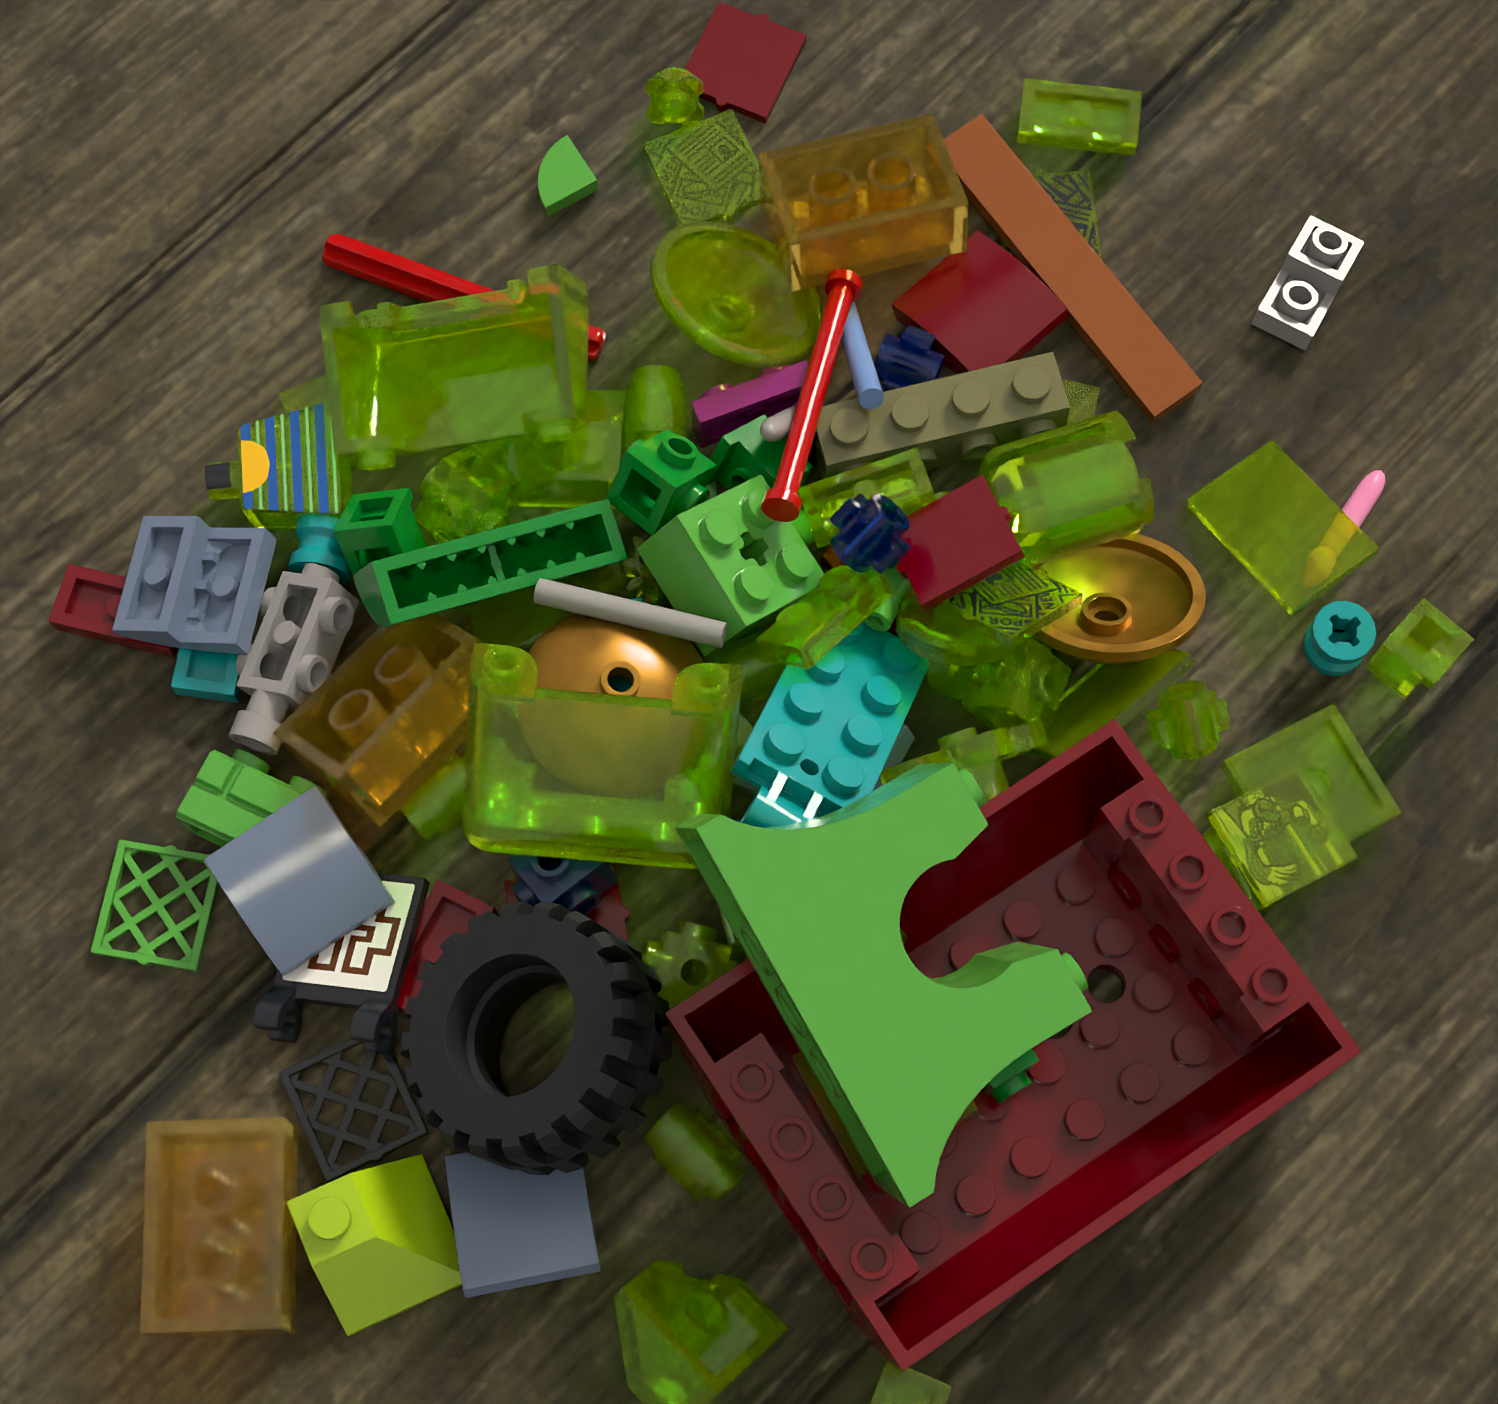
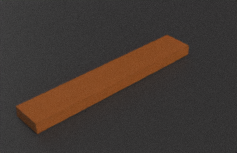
(1065, 262)

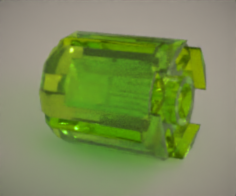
(1070, 487)

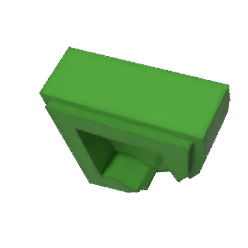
(564, 177)

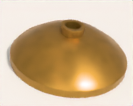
(1134, 601)
(587, 651)

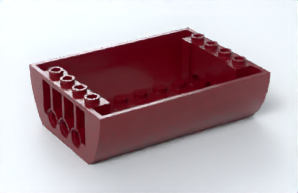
(1129, 1101)

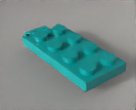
(829, 729)

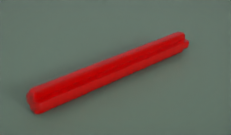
(412, 277)

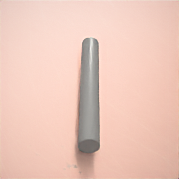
(630, 613)

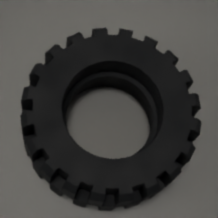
(465, 1013)

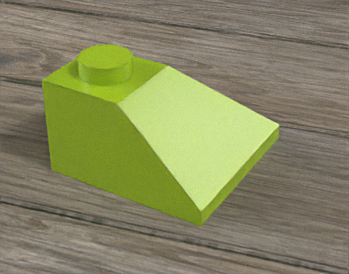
(378, 1241)

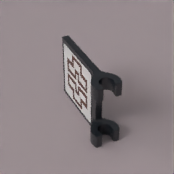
(354, 973)

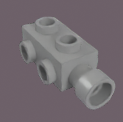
(292, 651)

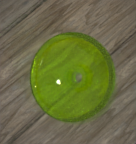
(733, 295)

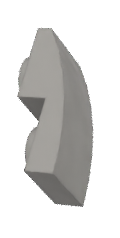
(1307, 283)

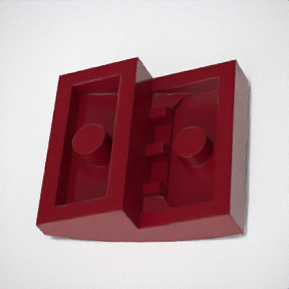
(981, 307)

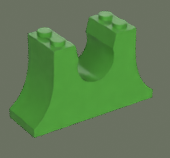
(824, 935)

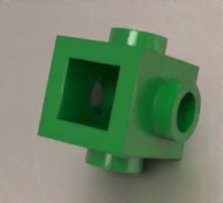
(660, 480)

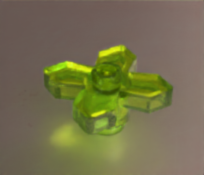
(980, 754)

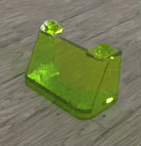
(458, 369)
(594, 768)

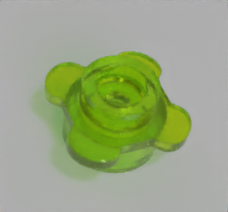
(674, 97)

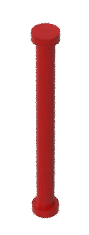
(782, 500)

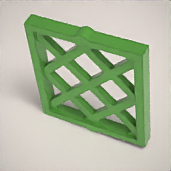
(113, 896)

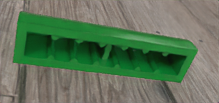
(490, 564)

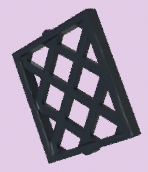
(374, 1150)

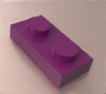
(729, 407)

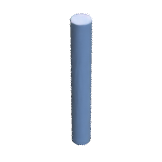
(861, 362)

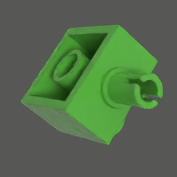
(733, 561)

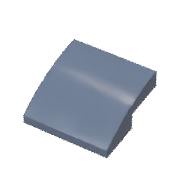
(195, 585)
(299, 880)
(518, 1225)

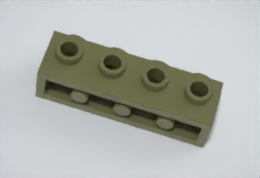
(945, 417)

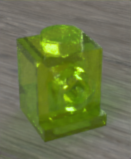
(1419, 650)

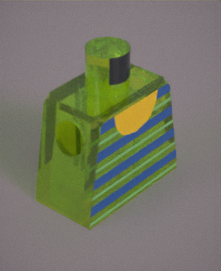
(284, 470)

